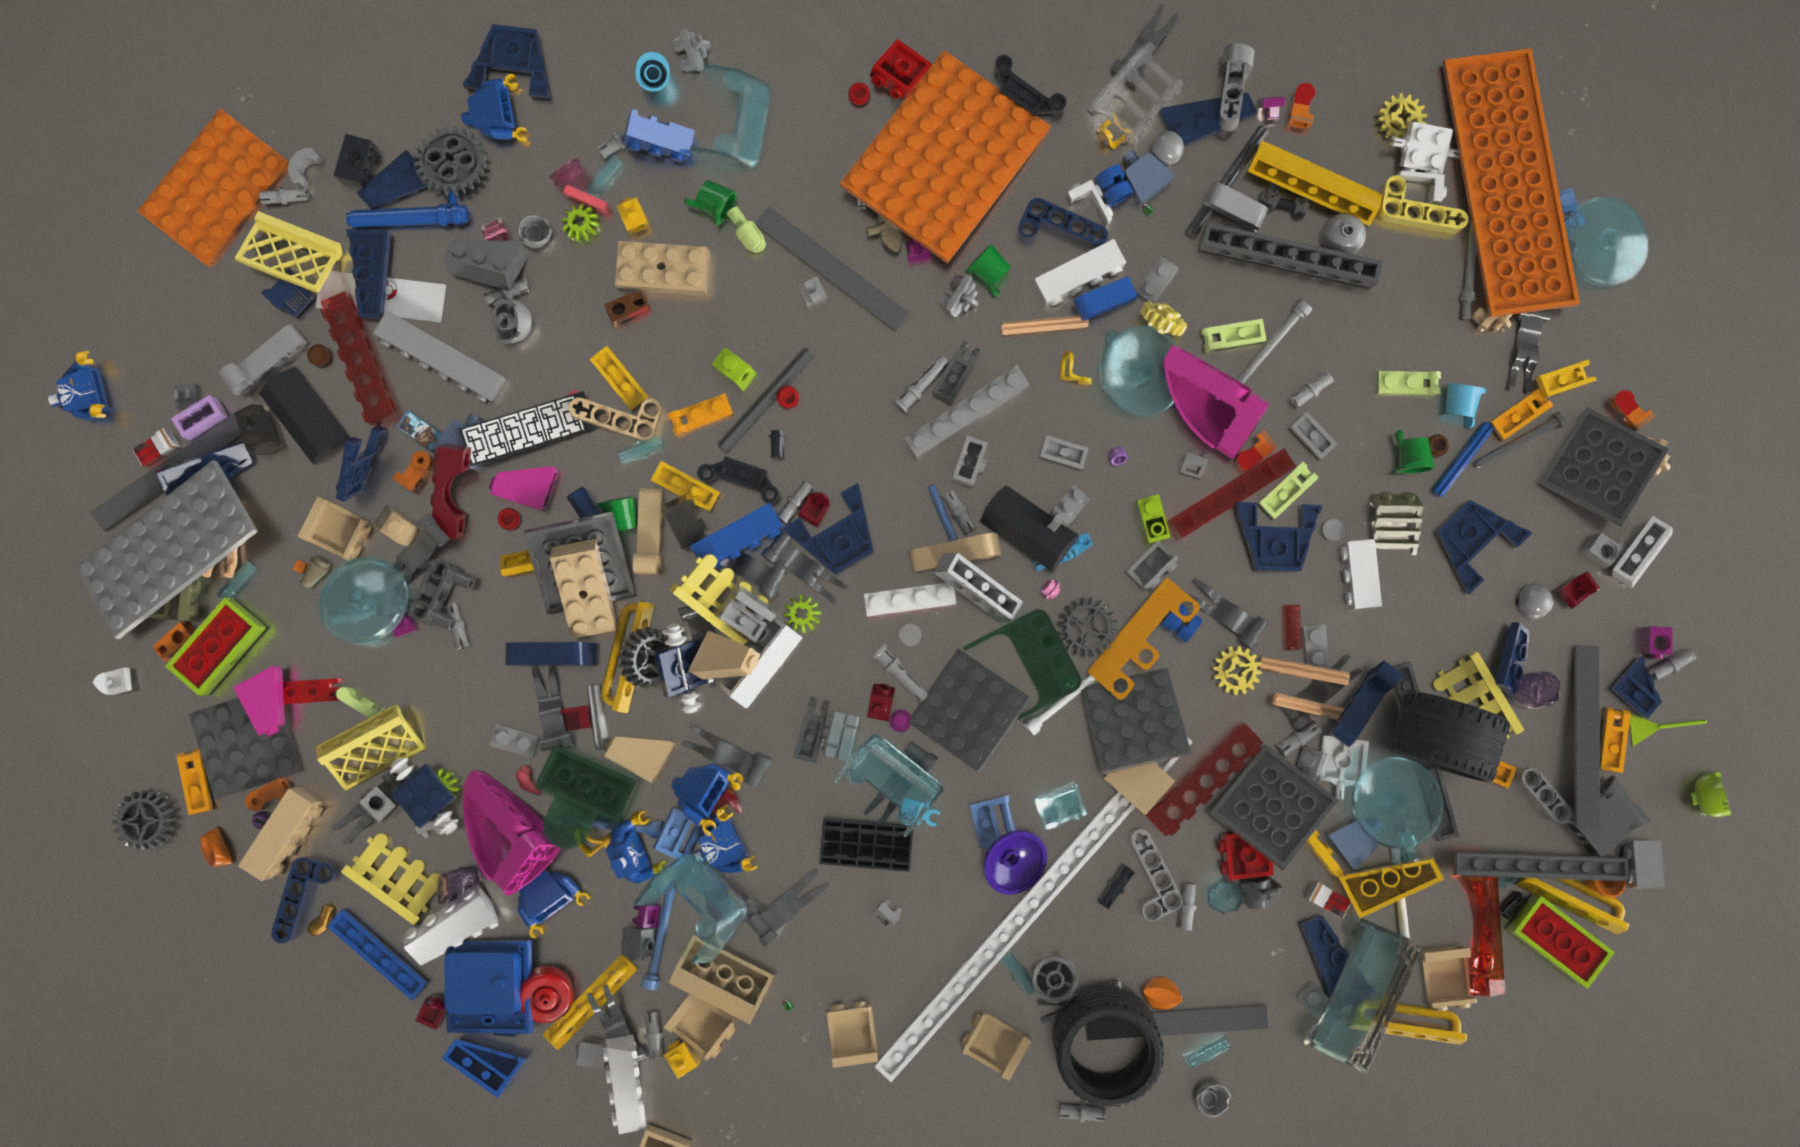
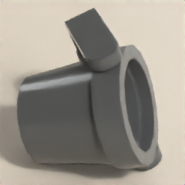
(1257, 891)

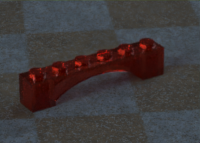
(1232, 492)
(1488, 968)

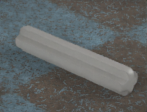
(597, 716)

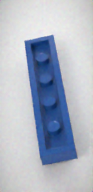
(377, 954)

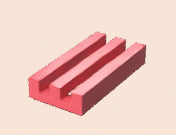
(586, 199)

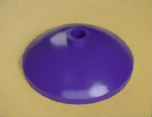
(1023, 866)

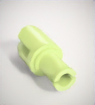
(747, 231)

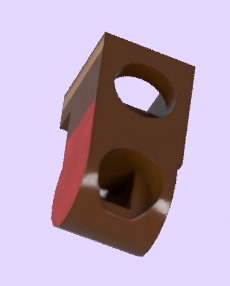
(626, 307)

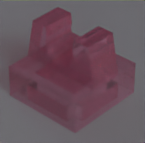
(494, 228)

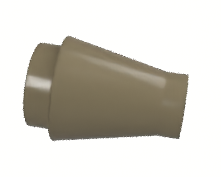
(315, 570)

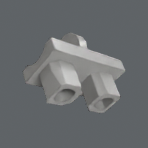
(695, 50)
(962, 297)

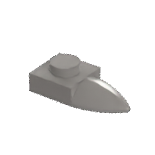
(1311, 762)

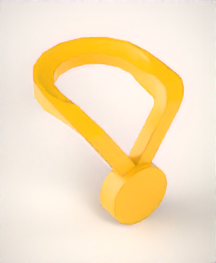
(1102, 130)
(1072, 377)
(601, 842)

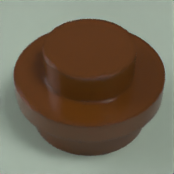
(318, 355)
(1438, 444)

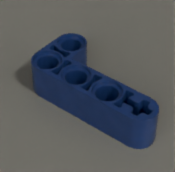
(1063, 228)
(551, 653)
(1364, 702)
(300, 900)

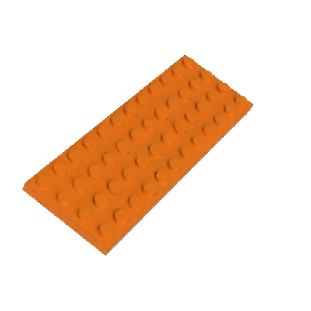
(1510, 183)

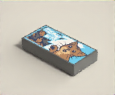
(419, 430)

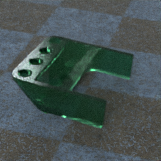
(1041, 655)

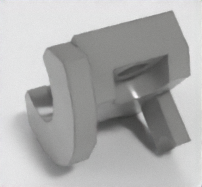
(299, 162)

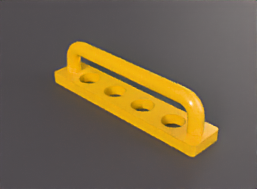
(624, 690)
(1612, 923)
(557, 1034)
(1453, 1037)

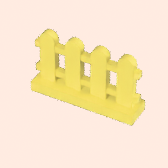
(711, 593)
(1477, 689)
(382, 876)

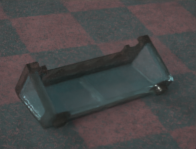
(1364, 996)

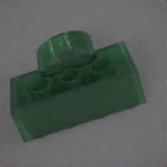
(580, 795)

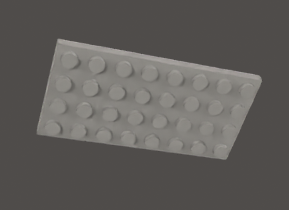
(166, 549)

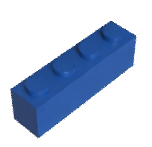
(739, 535)

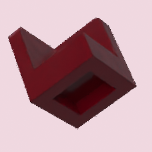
(577, 718)

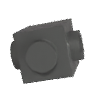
(638, 942)

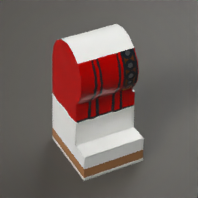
(156, 447)
(1328, 899)

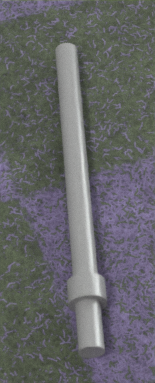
(1468, 294)

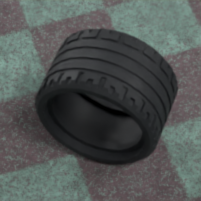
(1450, 736)
(1118, 1087)

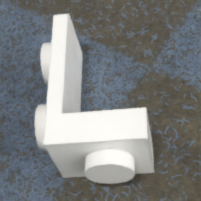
(1437, 189)
(1079, 191)

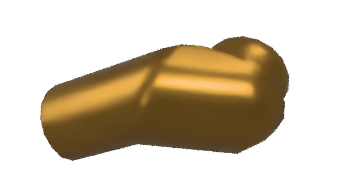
(321, 922)

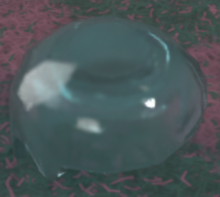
(1224, 896)

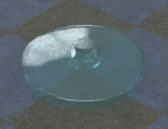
(1606, 241)
(1135, 371)
(363, 600)
(1397, 803)

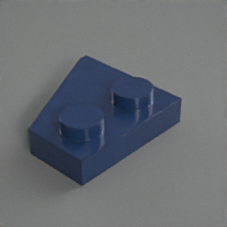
(1638, 689)

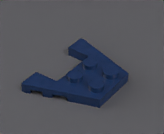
(511, 50)
(355, 465)
(1469, 533)
(843, 541)
(1277, 546)

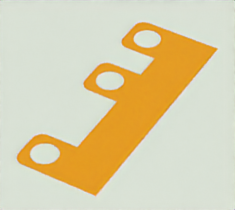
(1134, 634)

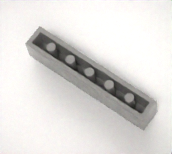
(439, 356)
(966, 412)

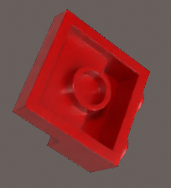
(899, 70)
(1241, 859)

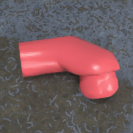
(524, 780)

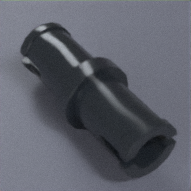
(1116, 887)

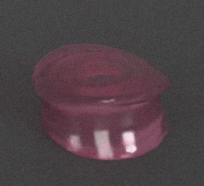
(567, 172)

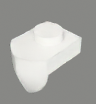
(113, 681)

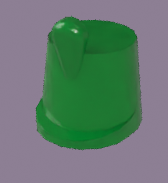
(713, 200)
(989, 267)
(1414, 455)
(623, 511)

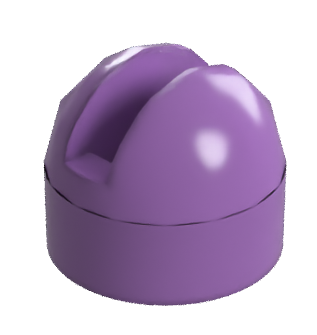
(1117, 456)
(263, 815)

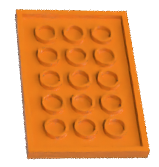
(213, 187)

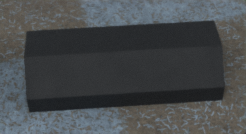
(303, 414)
(1027, 529)
(865, 845)

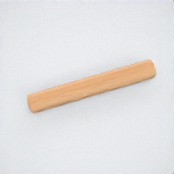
(1041, 325)
(1304, 670)
(1307, 706)

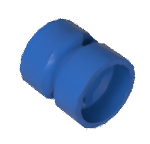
(1114, 185)
(1183, 632)

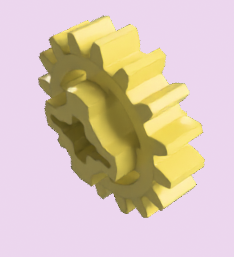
(1406, 108)
(1163, 318)
(1239, 680)

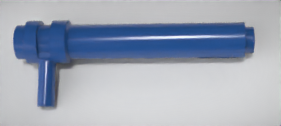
(442, 214)

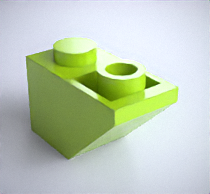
(1152, 518)

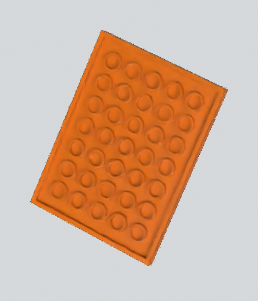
(945, 156)

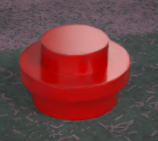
(859, 93)
(787, 396)
(508, 518)

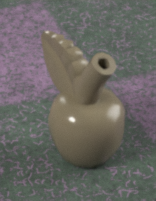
(889, 233)

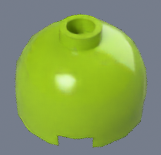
(1711, 795)

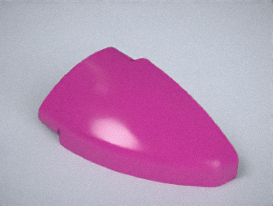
(1212, 402)
(504, 834)

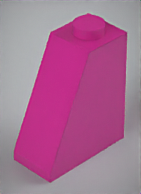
(525, 486)
(264, 700)

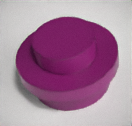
(899, 720)

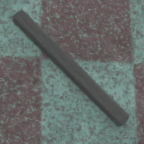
(1229, 177)
(764, 400)

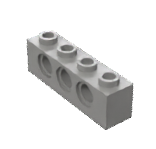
(977, 586)

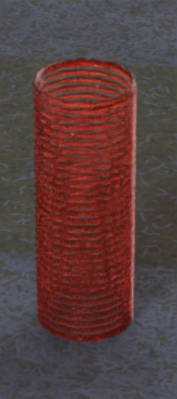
(1291, 627)

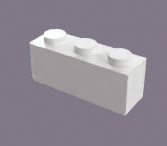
(1642, 552)
(1361, 574)

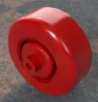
(550, 994)

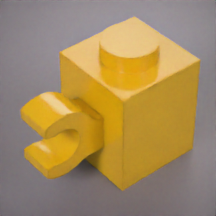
(632, 215)
(681, 1058)

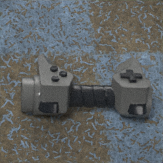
(1271, 199)

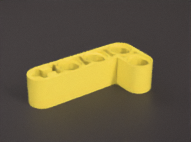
(1422, 211)

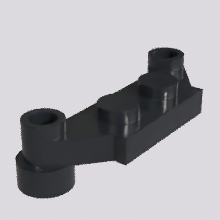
(1025, 94)
(740, 474)

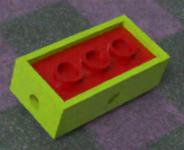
(215, 646)
(1560, 940)

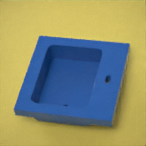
(485, 983)

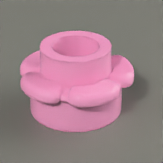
(1050, 588)

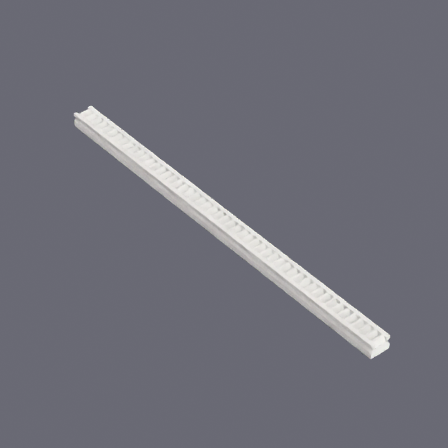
(1007, 933)

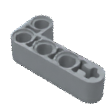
(262, 362)
(1151, 871)

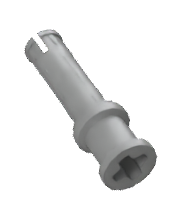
(913, 391)
(892, 666)

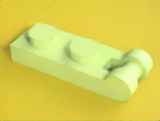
(1234, 335)
(1408, 383)
(1287, 491)
(362, 705)

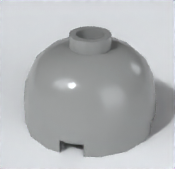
(1334, 237)
(509, 321)
(1059, 989)

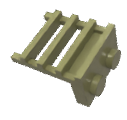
(1397, 509)
(187, 605)

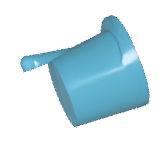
(652, 71)
(1463, 401)

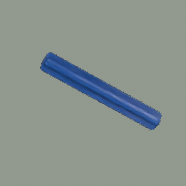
(1463, 459)

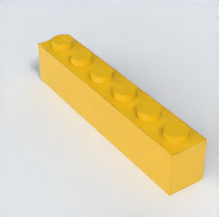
(1315, 182)

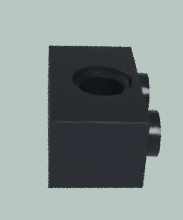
(353, 148)

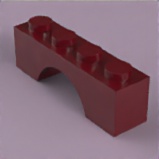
(450, 462)

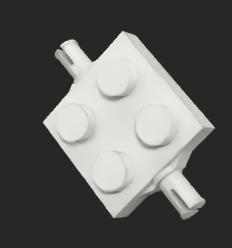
(1425, 147)
(1342, 763)

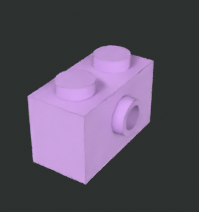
(199, 417)

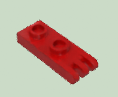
(310, 691)

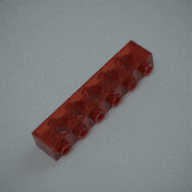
(385, 409)
(1251, 747)

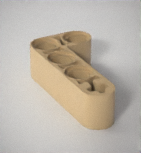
(613, 414)
(649, 532)
(971, 548)

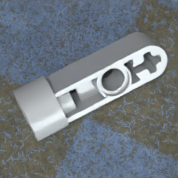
(1237, 63)

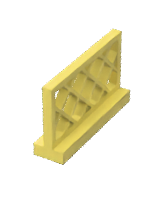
(293, 235)
(361, 736)

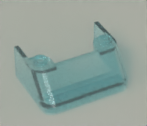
(746, 143)
(893, 777)
(716, 903)

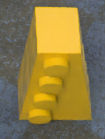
(1387, 884)

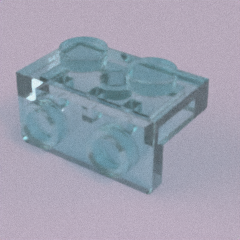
(1060, 805)

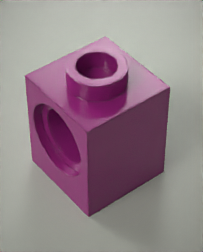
(1664, 634)

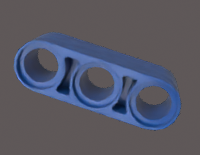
(1105, 298)

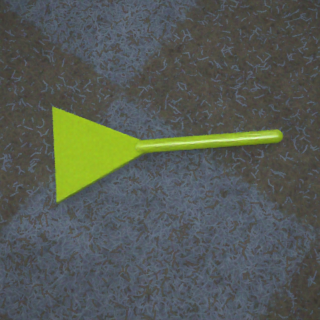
(1642, 728)

